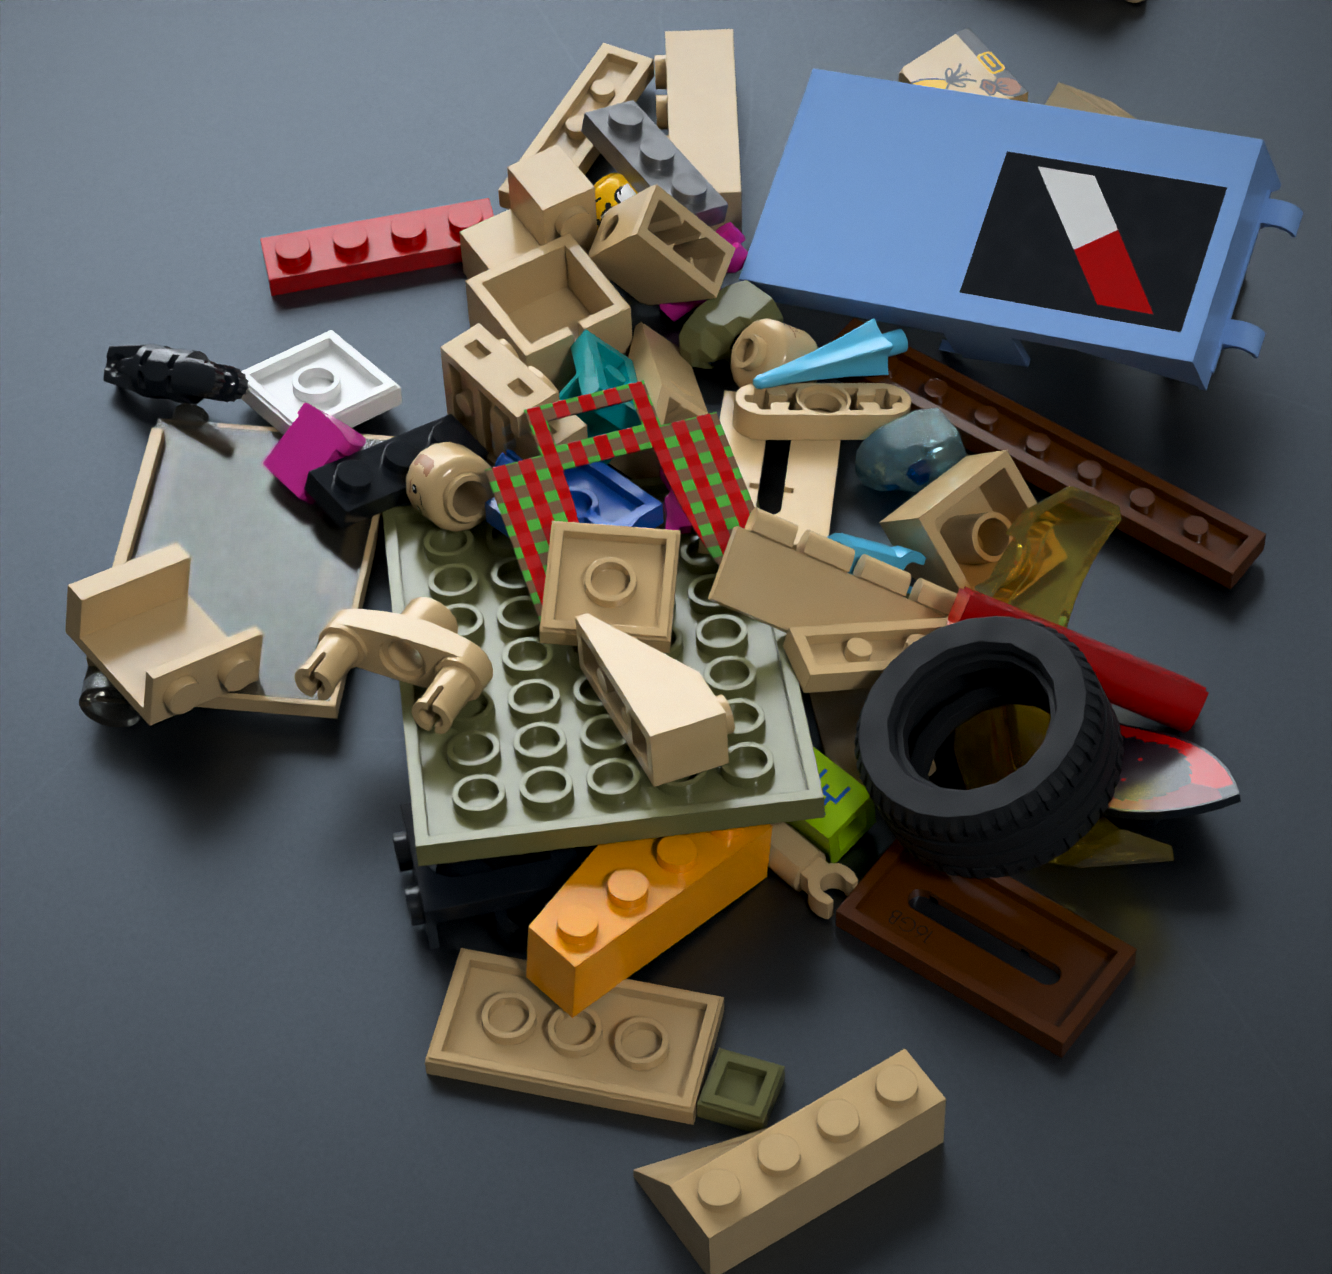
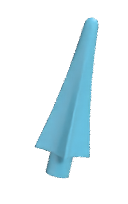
(852, 355)

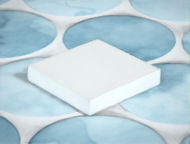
(325, 375)

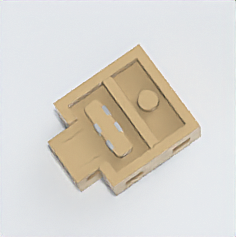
(492, 388)

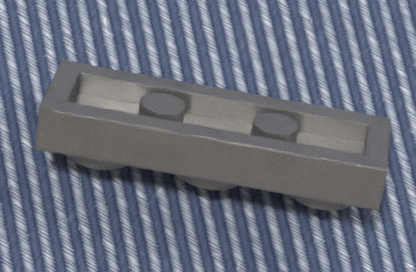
(649, 158)

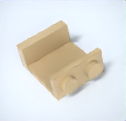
(156, 637)

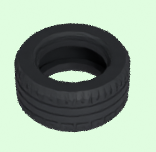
(951, 680)

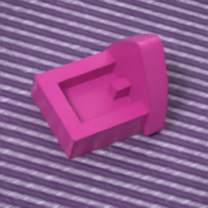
(309, 444)

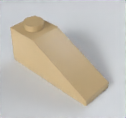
(655, 702)

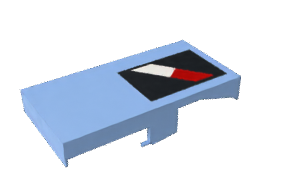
(1017, 225)

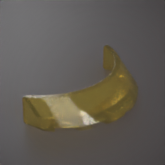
(1043, 576)

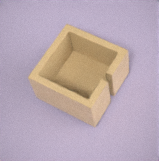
(547, 303)

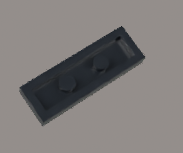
(376, 476)

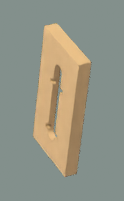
(808, 479)

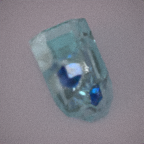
(909, 452)

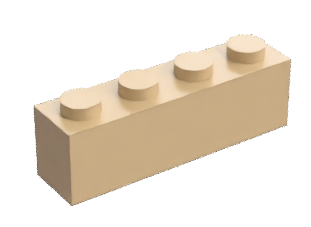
(703, 108)

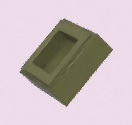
(740, 1091)

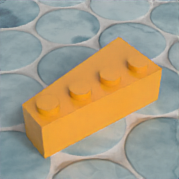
(634, 905)

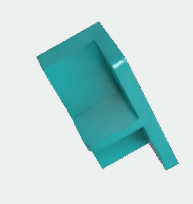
(599, 369)

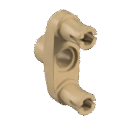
(410, 647)

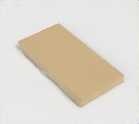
(627, 1052)

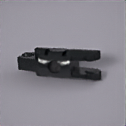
(173, 374)

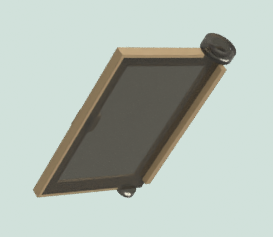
(253, 556)

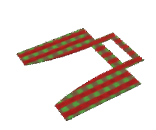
(690, 452)

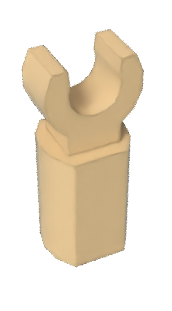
(806, 868)

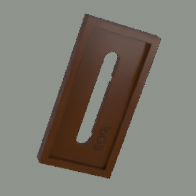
(1081, 953)

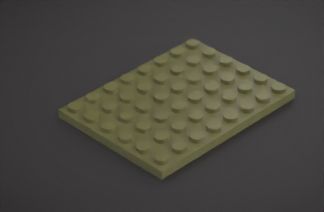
(537, 750)

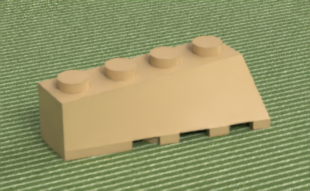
(772, 1181)

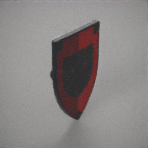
(1168, 779)

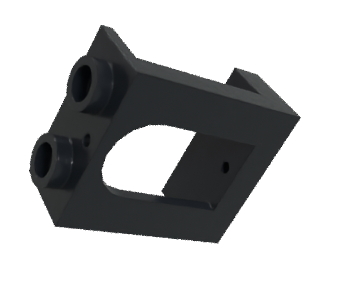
(445, 898)

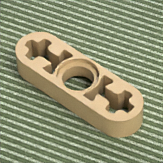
(788, 411)

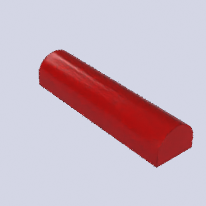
(1124, 677)

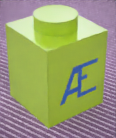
(847, 812)

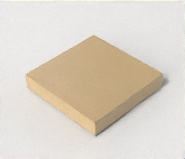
(614, 575)

